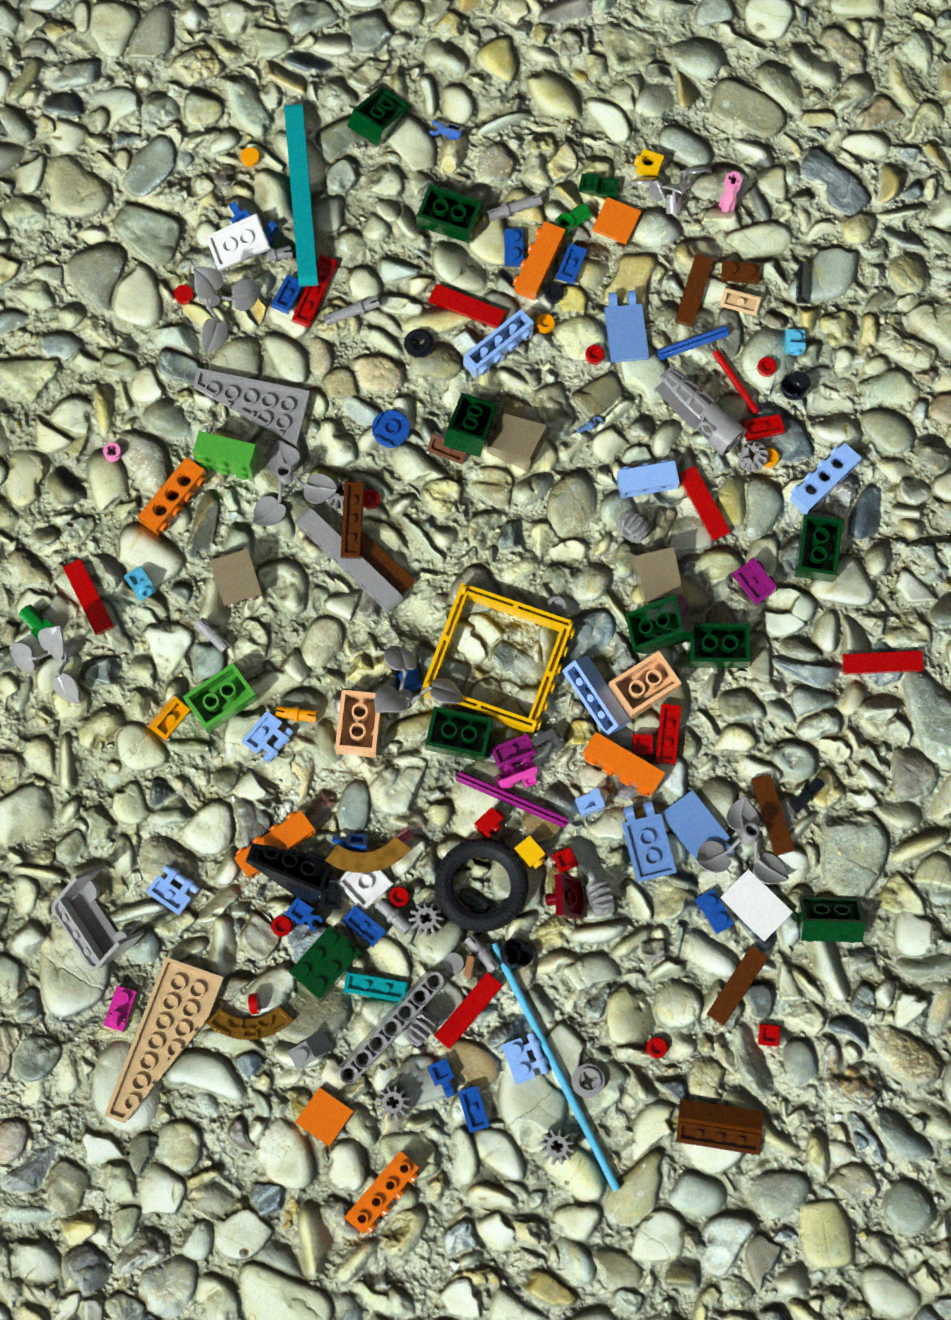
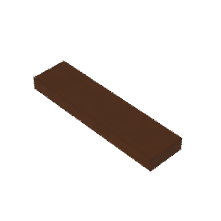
(694, 290)
(352, 520)
(385, 565)
(772, 815)
(737, 985)
(720, 1116)
(718, 1138)

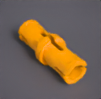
(296, 714)

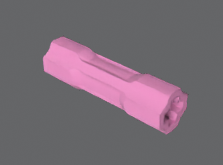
(731, 187)

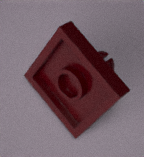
(567, 897)

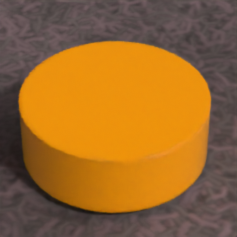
(250, 157)
(545, 323)
(773, 458)

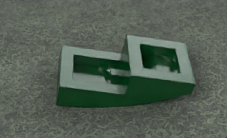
(601, 187)

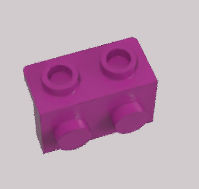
(755, 581)
(513, 753)

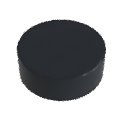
(553, 293)

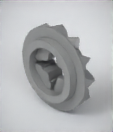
(759, 459)
(591, 1071)

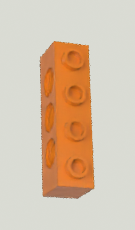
(173, 486)

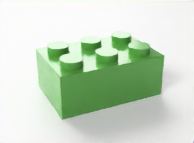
(226, 455)
(220, 698)

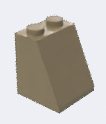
(516, 441)
(656, 572)
(235, 576)

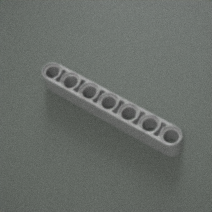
(357, 569)
(380, 1029)

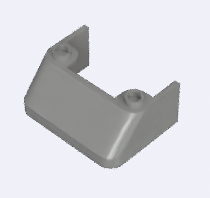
(87, 923)

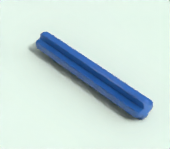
(693, 342)

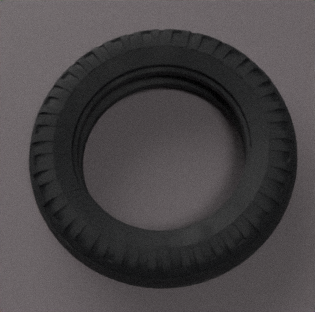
(481, 921)

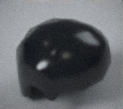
(795, 386)
(516, 953)

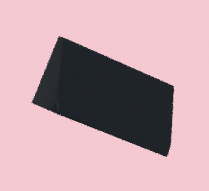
(803, 283)

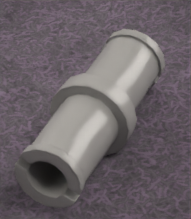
(212, 635)
(393, 916)
(482, 953)

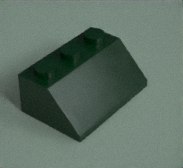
(831, 919)

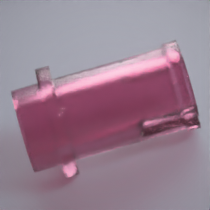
(405, 835)

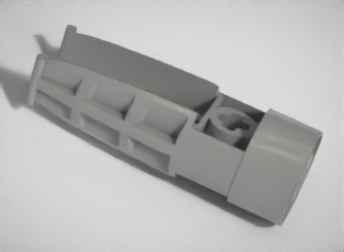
(700, 411)

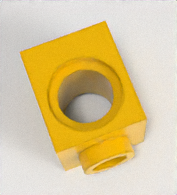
(650, 157)
(530, 853)

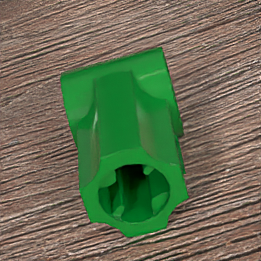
(574, 218)
(33, 619)

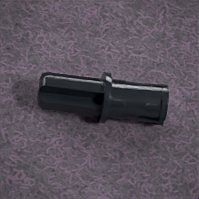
(807, 794)

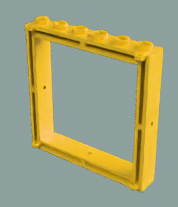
(518, 610)

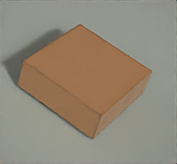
(469, 967)

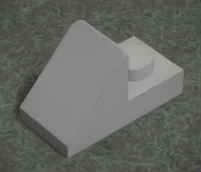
(310, 1050)

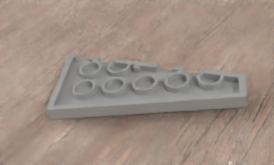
(265, 403)

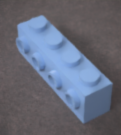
(498, 343)
(596, 696)

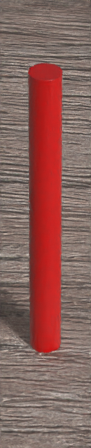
(736, 382)

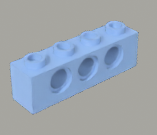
(845, 457)

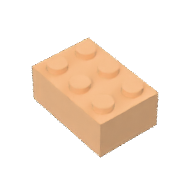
(644, 685)
(357, 724)

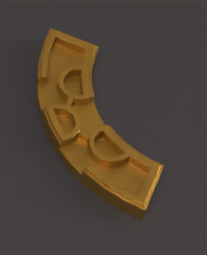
(368, 861)
(250, 1028)

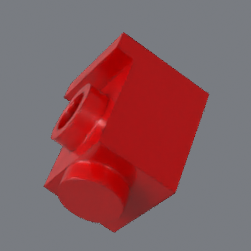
(489, 823)

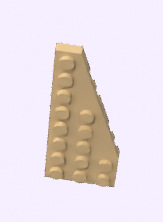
(172, 1018)

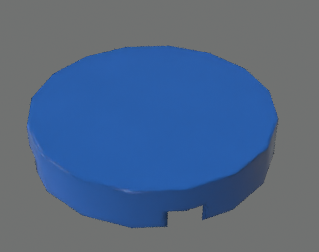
(390, 428)

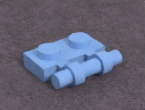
(263, 732)
(170, 896)
(519, 1061)

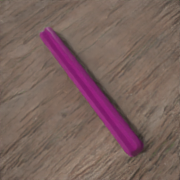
(512, 799)

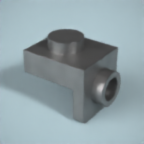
(542, 738)

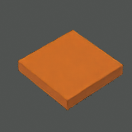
(616, 220)
(324, 1117)

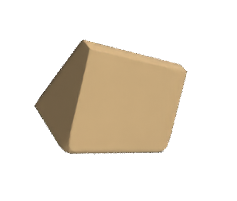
(740, 301)

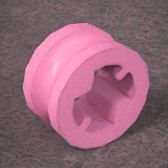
(113, 458)

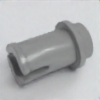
(279, 253)

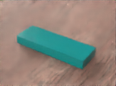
(374, 986)

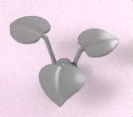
(673, 200)
(206, 284)
(281, 462)
(53, 641)
(389, 700)
(744, 817)

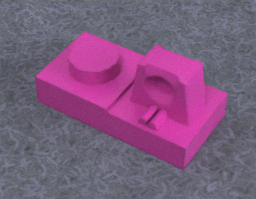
(525, 773)
(120, 1008)

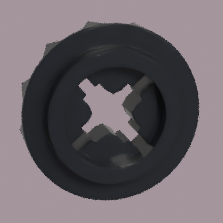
(419, 335)

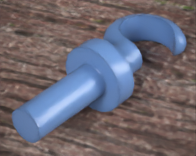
(589, 425)

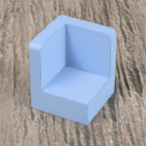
(590, 803)

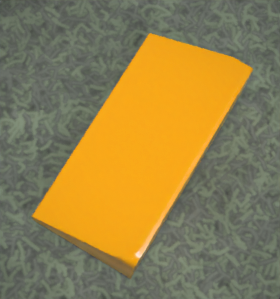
(169, 717)

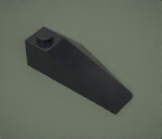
(295, 871)

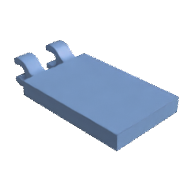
(626, 330)
(694, 824)
(648, 844)

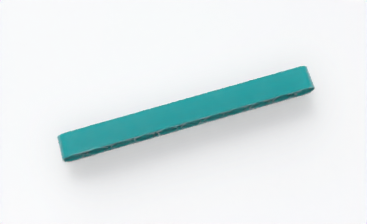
(301, 195)

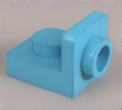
(794, 342)
(140, 583)

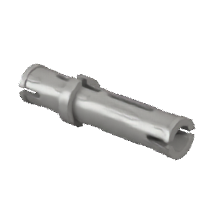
(506, 210)
(352, 310)

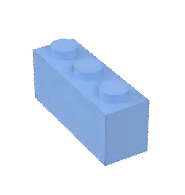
(647, 479)

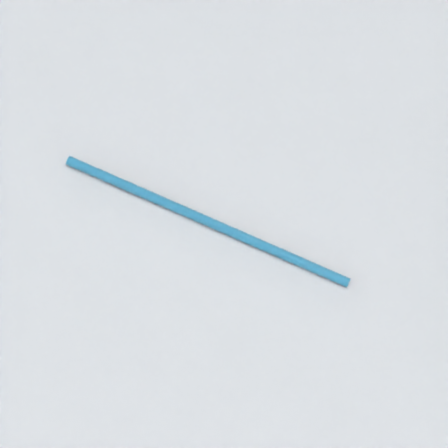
(558, 1071)

